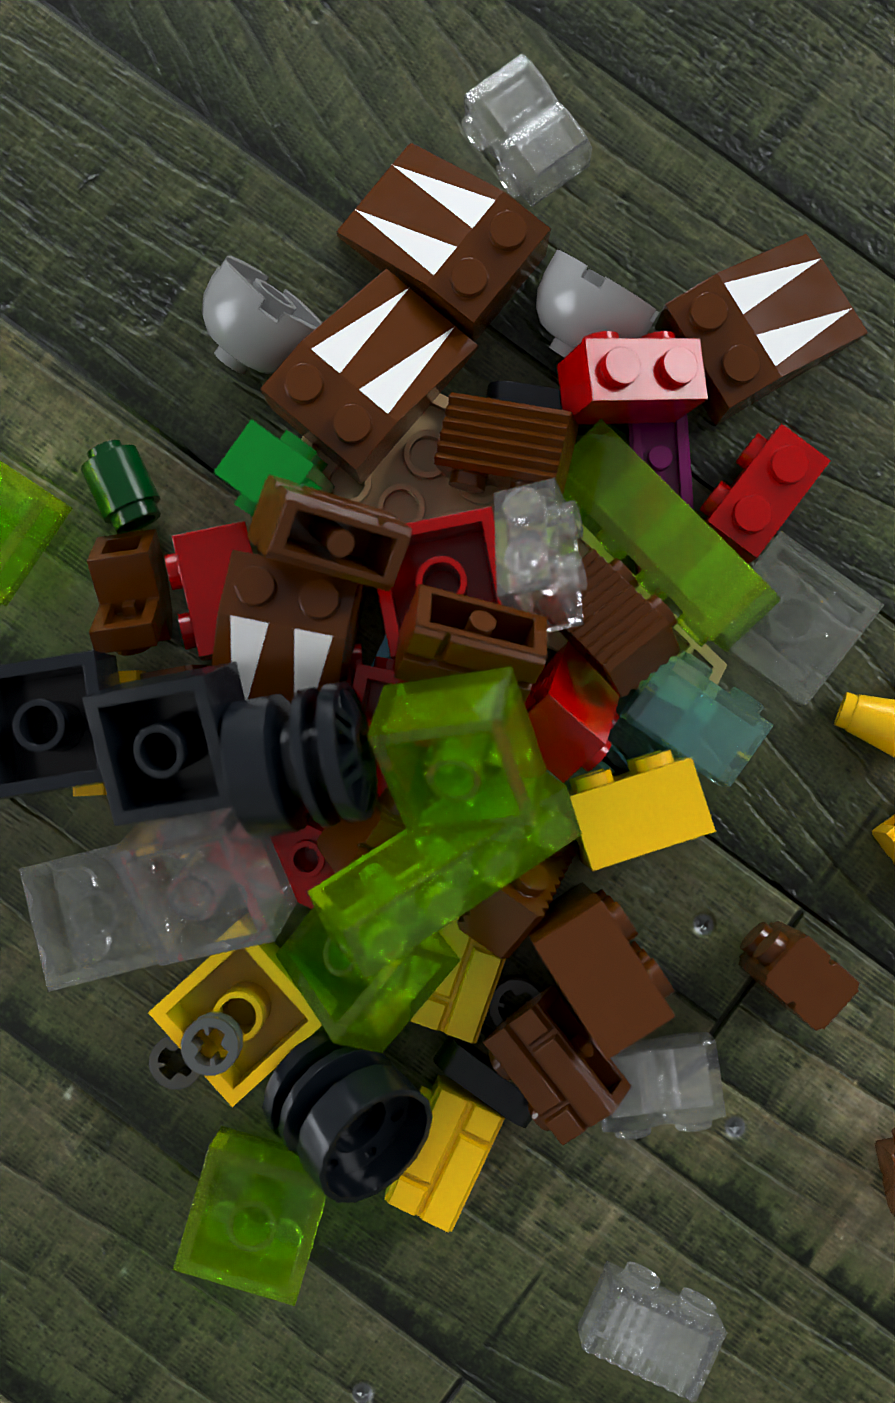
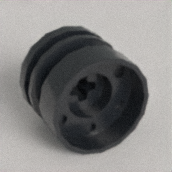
(298, 760)
(346, 1116)

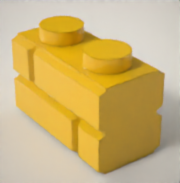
(466, 993)
(451, 1157)

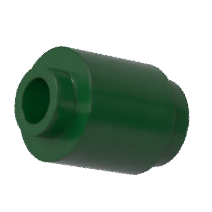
(121, 486)

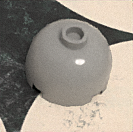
(582, 302)
(252, 318)

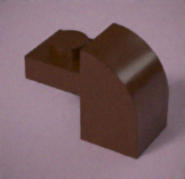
(130, 593)

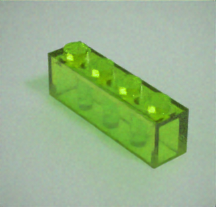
(666, 539)
(425, 882)

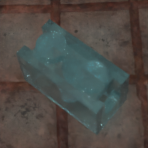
(698, 718)

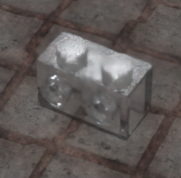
(539, 553)

